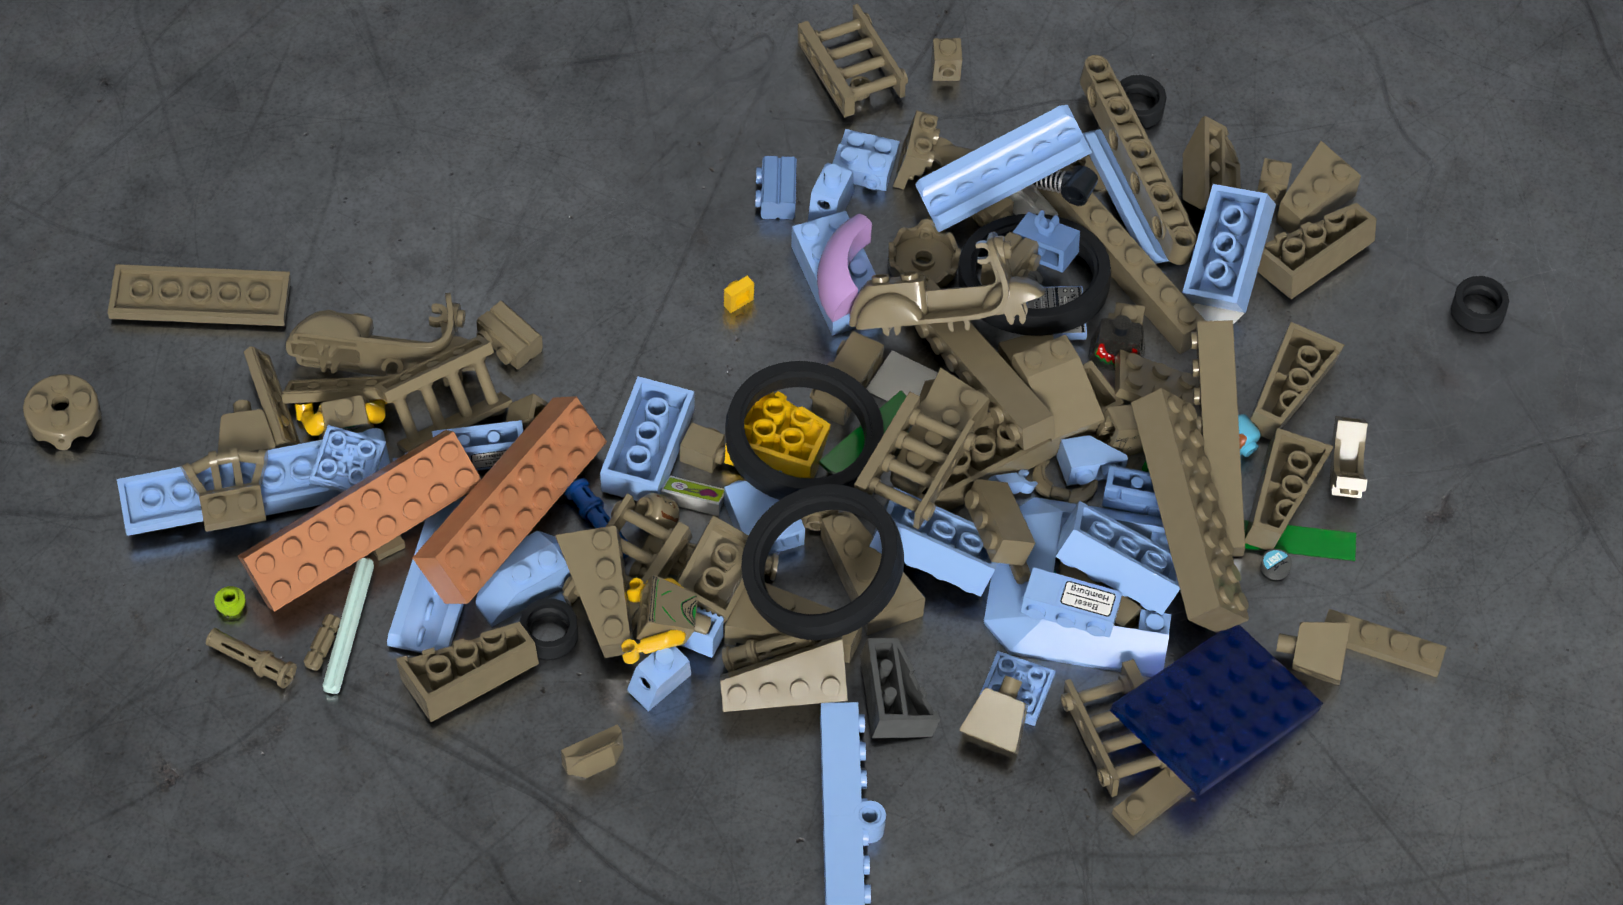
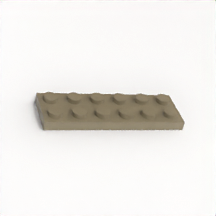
(199, 295)

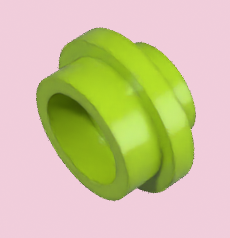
(230, 608)

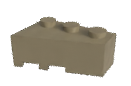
(1318, 189)

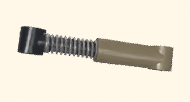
(1073, 185)

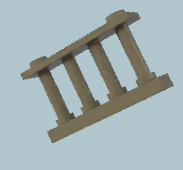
(835, 77)
(422, 377)
(897, 437)
(658, 564)
(1073, 702)

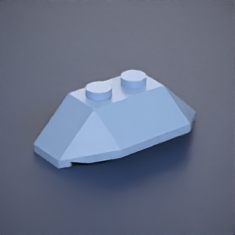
(525, 576)

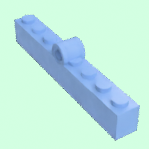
(844, 808)

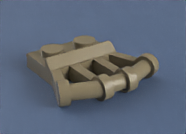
(232, 504)

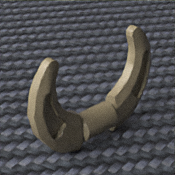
(1046, 488)

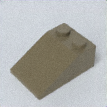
(1061, 384)
(715, 568)

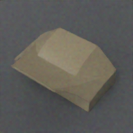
(593, 753)

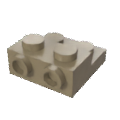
(916, 148)

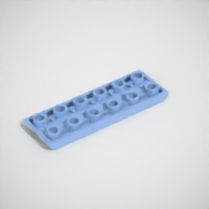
(1002, 167)
(1123, 196)
(421, 615)

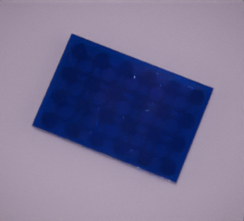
(1216, 708)

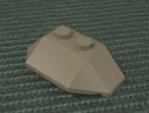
(1208, 161)

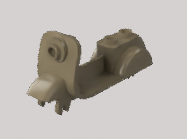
(907, 302)
(348, 342)

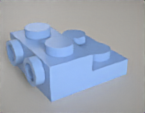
(868, 157)

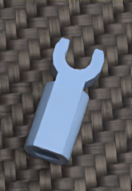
(1016, 481)

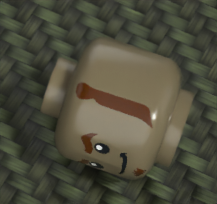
(659, 509)

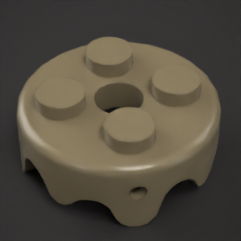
(924, 242)
(61, 426)

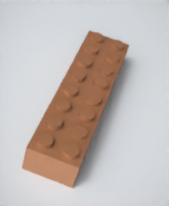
(509, 500)
(360, 520)

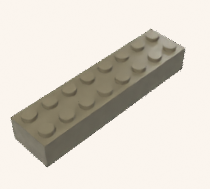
(997, 454)
(1190, 511)

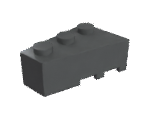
(893, 694)

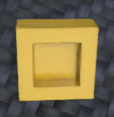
(738, 294)

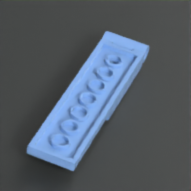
(168, 500)

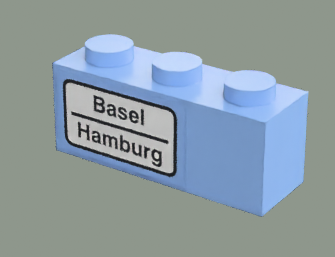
(486, 442)
(1071, 602)

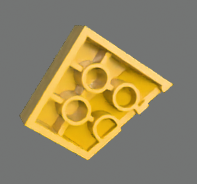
(785, 436)

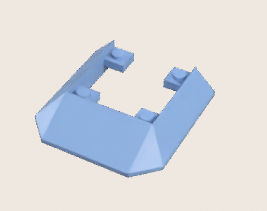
(1052, 642)

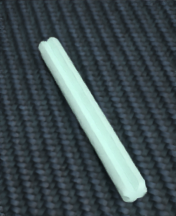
(348, 626)

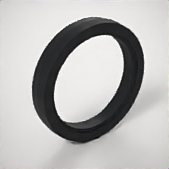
(1044, 320)
(791, 375)
(791, 509)

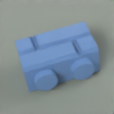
(778, 187)
(1130, 491)

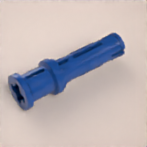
(590, 506)

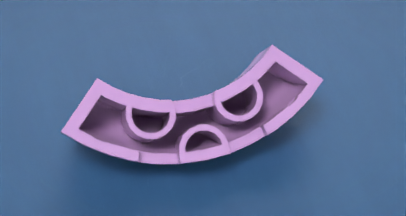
(833, 277)

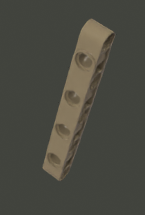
(1138, 160)

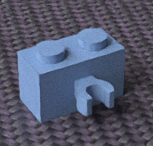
(1056, 241)

